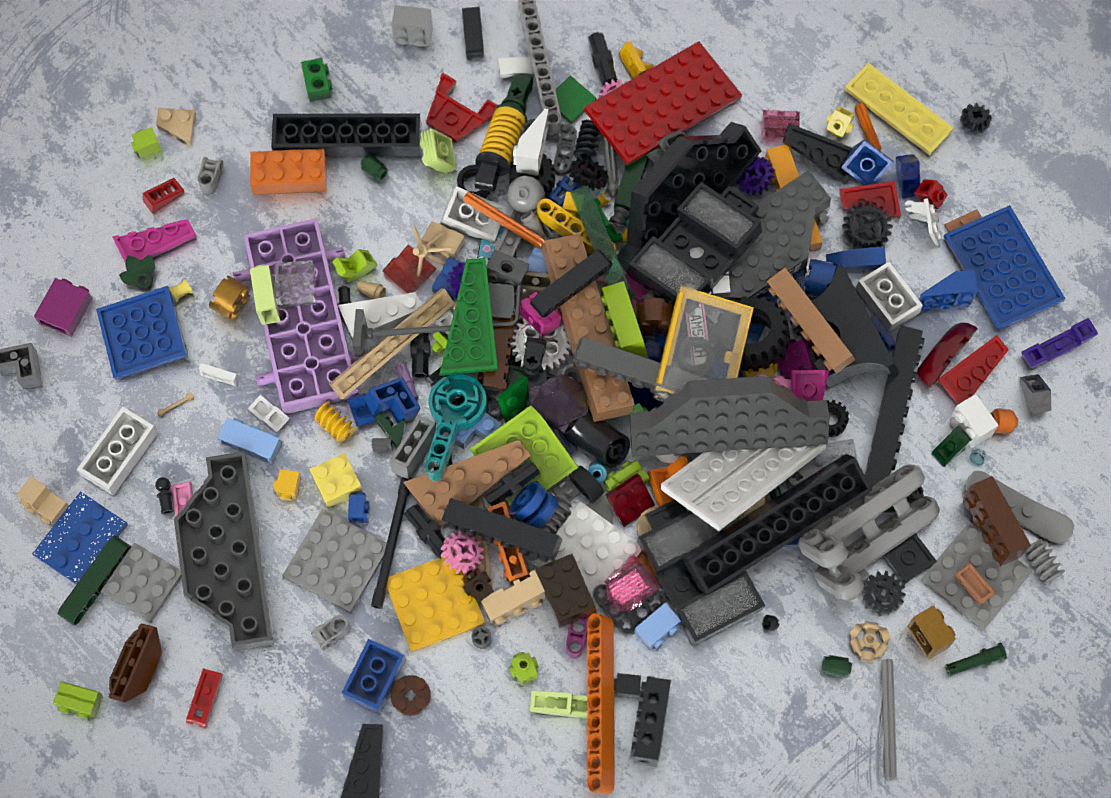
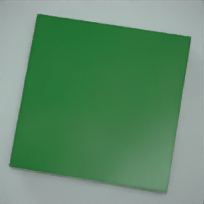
(573, 98)

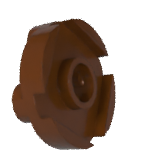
(402, 687)

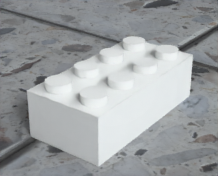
(117, 451)

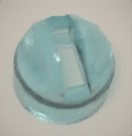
(973, 457)

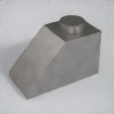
(1036, 394)

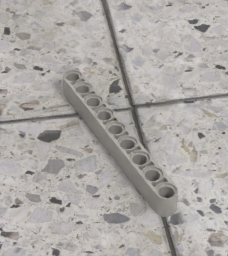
(540, 67)

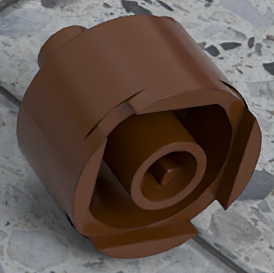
(654, 316)

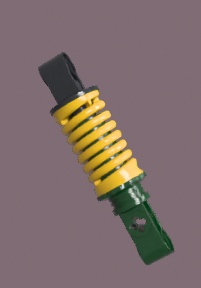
(503, 134)

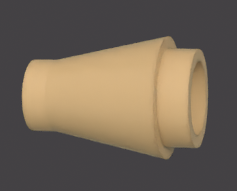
(371, 290)

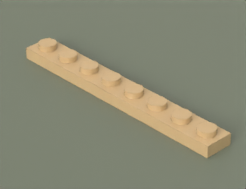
(390, 345)

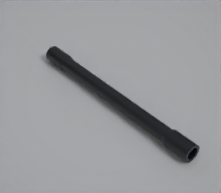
(380, 590)

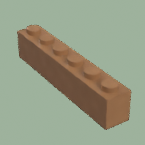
(810, 320)

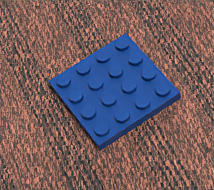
(141, 332)

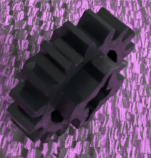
(588, 173)
(876, 588)

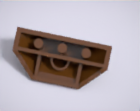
(135, 664)

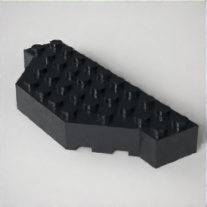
(689, 161)

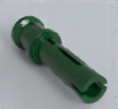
(985, 657)

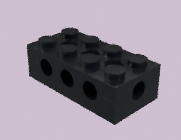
(658, 690)

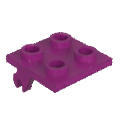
(796, 358)

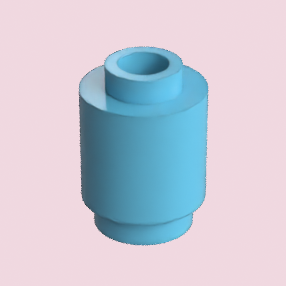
(597, 466)

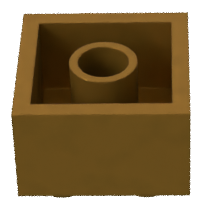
(932, 631)

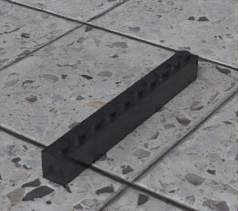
(894, 406)

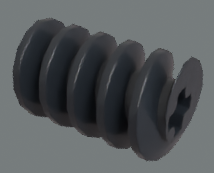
(587, 140)

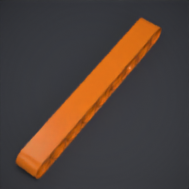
(600, 704)

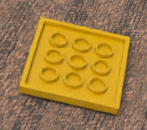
(432, 604)

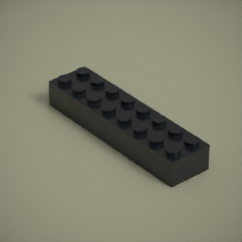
(349, 133)

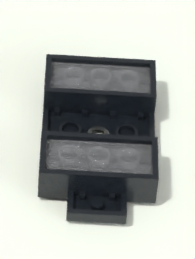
(717, 224)
(701, 614)

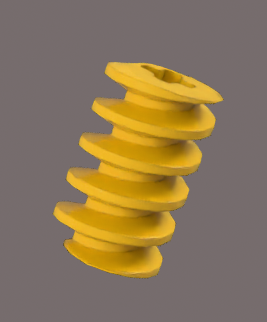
(334, 424)

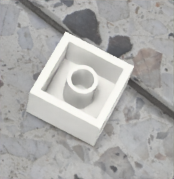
(974, 420)

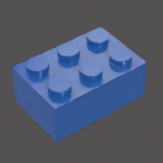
(373, 676)

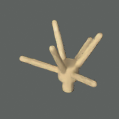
(425, 250)

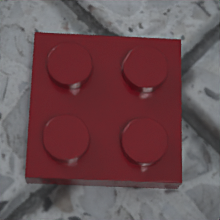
(630, 499)

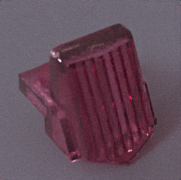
(630, 585)

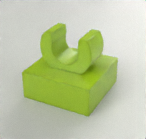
(441, 342)

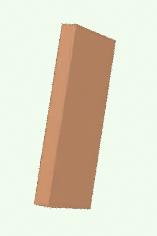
(963, 220)

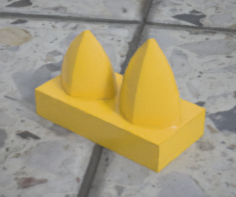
(631, 58)

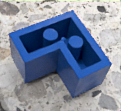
(394, 397)

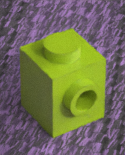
(145, 142)

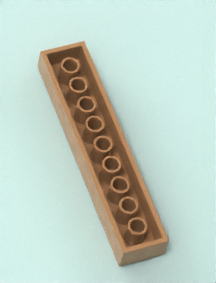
(586, 318)

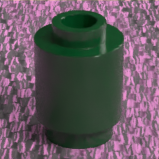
(374, 167)
(836, 666)

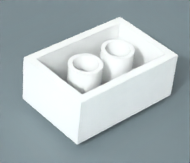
(889, 297)

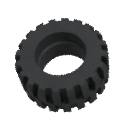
(773, 346)

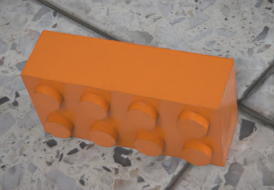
(288, 171)

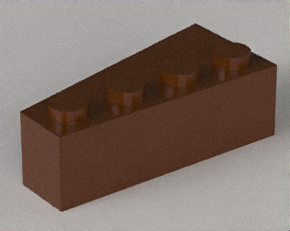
(494, 379)

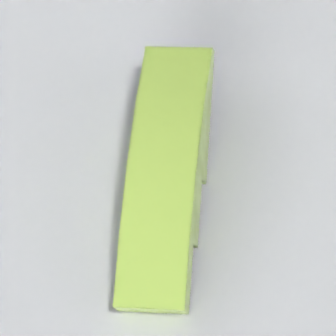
(559, 704)

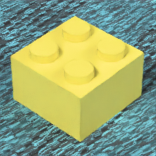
(335, 480)

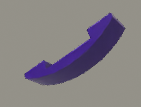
(1060, 344)

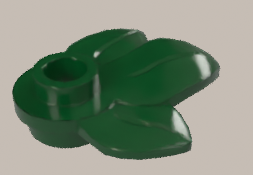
(137, 269)

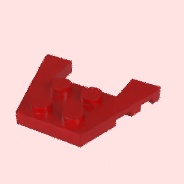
(451, 116)

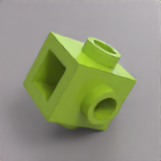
(526, 674)

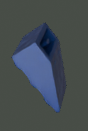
(954, 290)

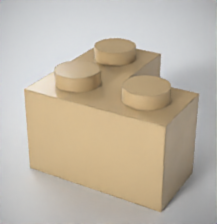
(40, 500)

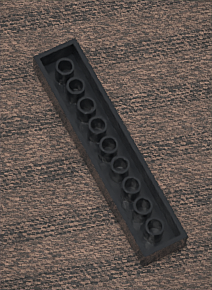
(776, 523)

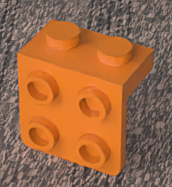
(659, 475)

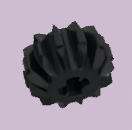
(970, 113)

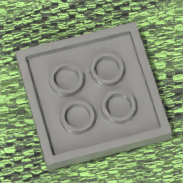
(142, 582)

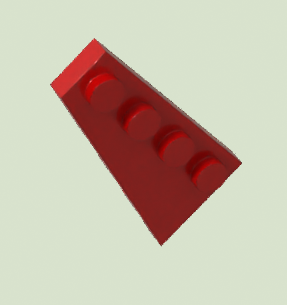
(969, 374)

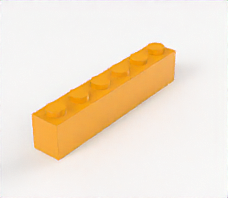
(785, 173)

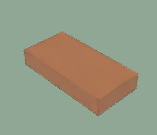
(974, 584)

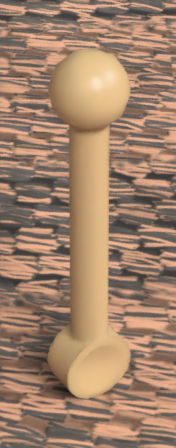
(189, 396)

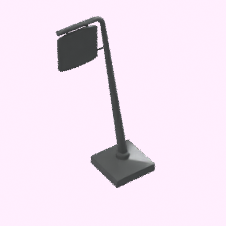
(501, 307)

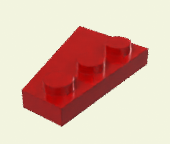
(881, 193)

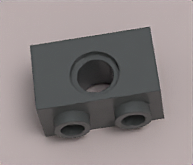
(502, 262)

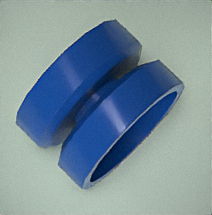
(533, 505)

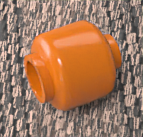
(1005, 419)

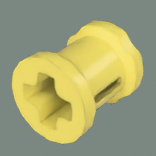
(180, 290)

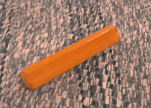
(867, 125)

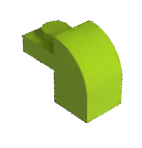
(355, 266)

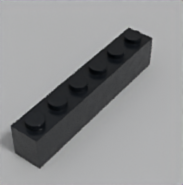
(502, 530)

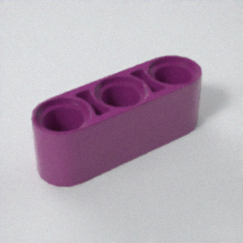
(577, 637)

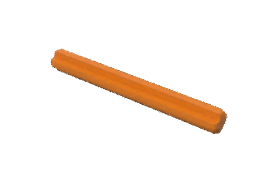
(504, 220)

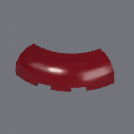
(946, 348)

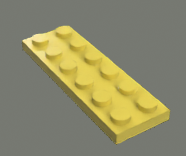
(899, 109)

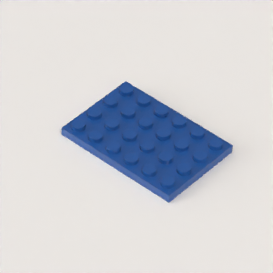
(1006, 266)

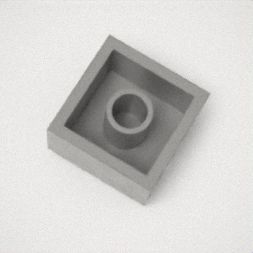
(412, 25)

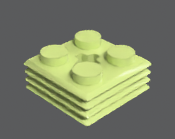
(438, 151)

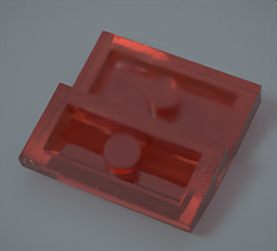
(404, 270)

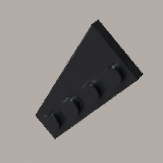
(819, 150)
(365, 767)

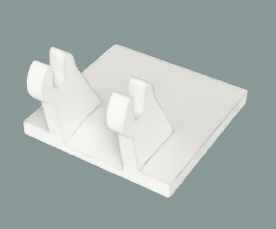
(926, 212)

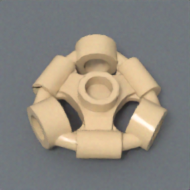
(869, 641)

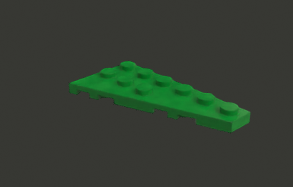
(471, 333)

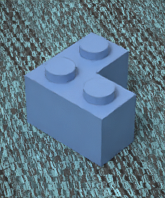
(482, 429)

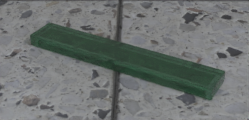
(598, 234)

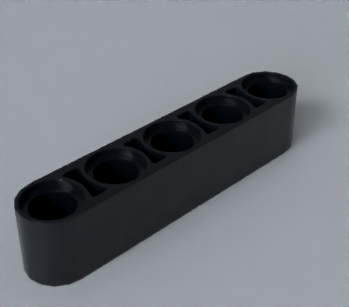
(571, 283)

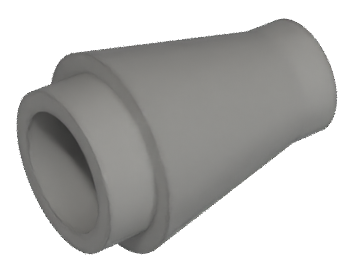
(531, 221)

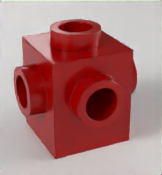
(932, 191)

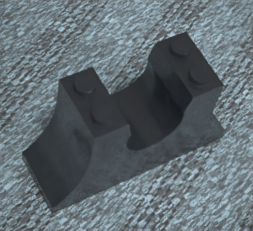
(848, 316)

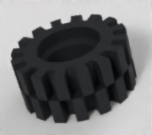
(842, 416)

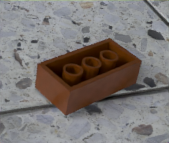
(996, 521)

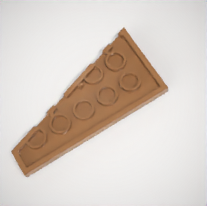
(466, 479)

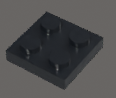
(910, 558)

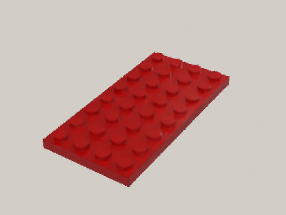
(662, 102)

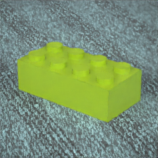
(623, 319)

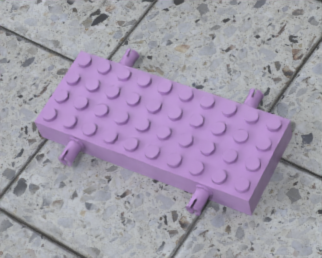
(310, 341)

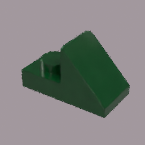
(395, 433)
(952, 446)

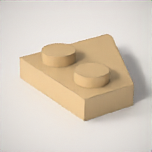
(177, 122)

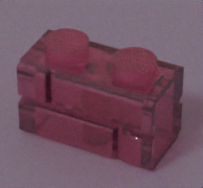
(775, 122)

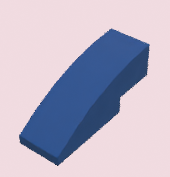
(859, 259)

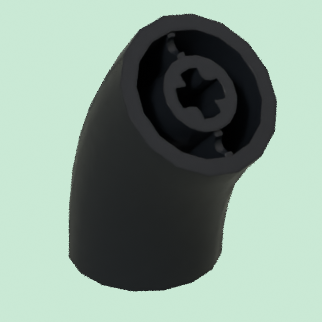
(598, 440)

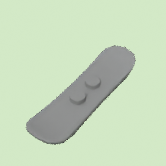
(1031, 514)

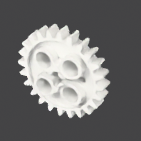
(550, 359)

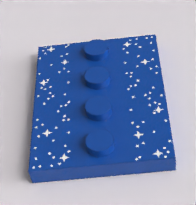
(78, 537)

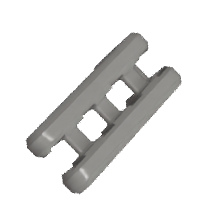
(841, 563)

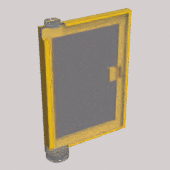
(702, 340)

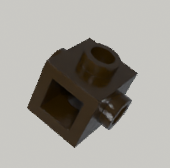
(477, 584)

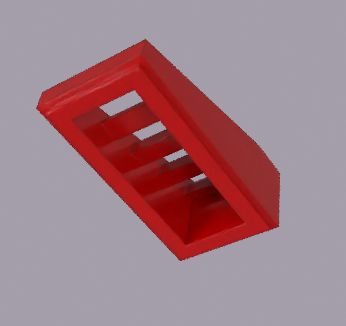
(158, 202)

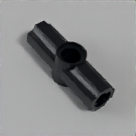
(602, 58)
(420, 355)
(511, 483)
(426, 529)

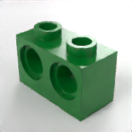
(313, 80)

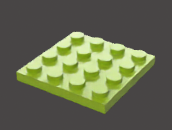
(540, 441)

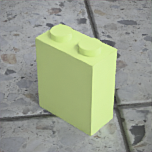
(264, 294)

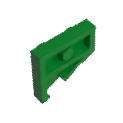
(513, 399)

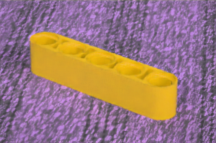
(563, 228)

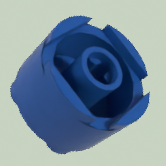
(819, 277)

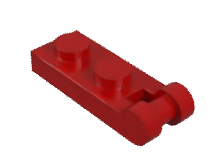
(204, 697)

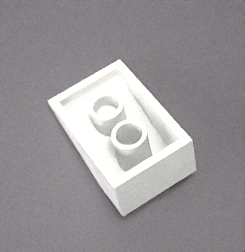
(531, 146)
(468, 220)

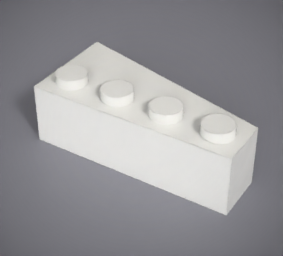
(380, 312)

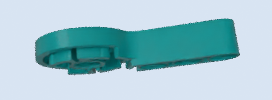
(453, 418)

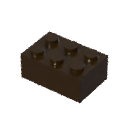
(566, 590)

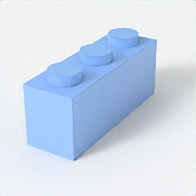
(250, 439)

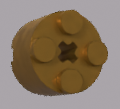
(229, 297)

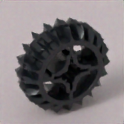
(879, 216)

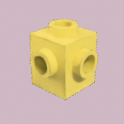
(840, 122)

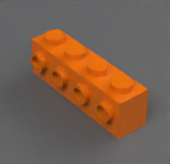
(514, 562)

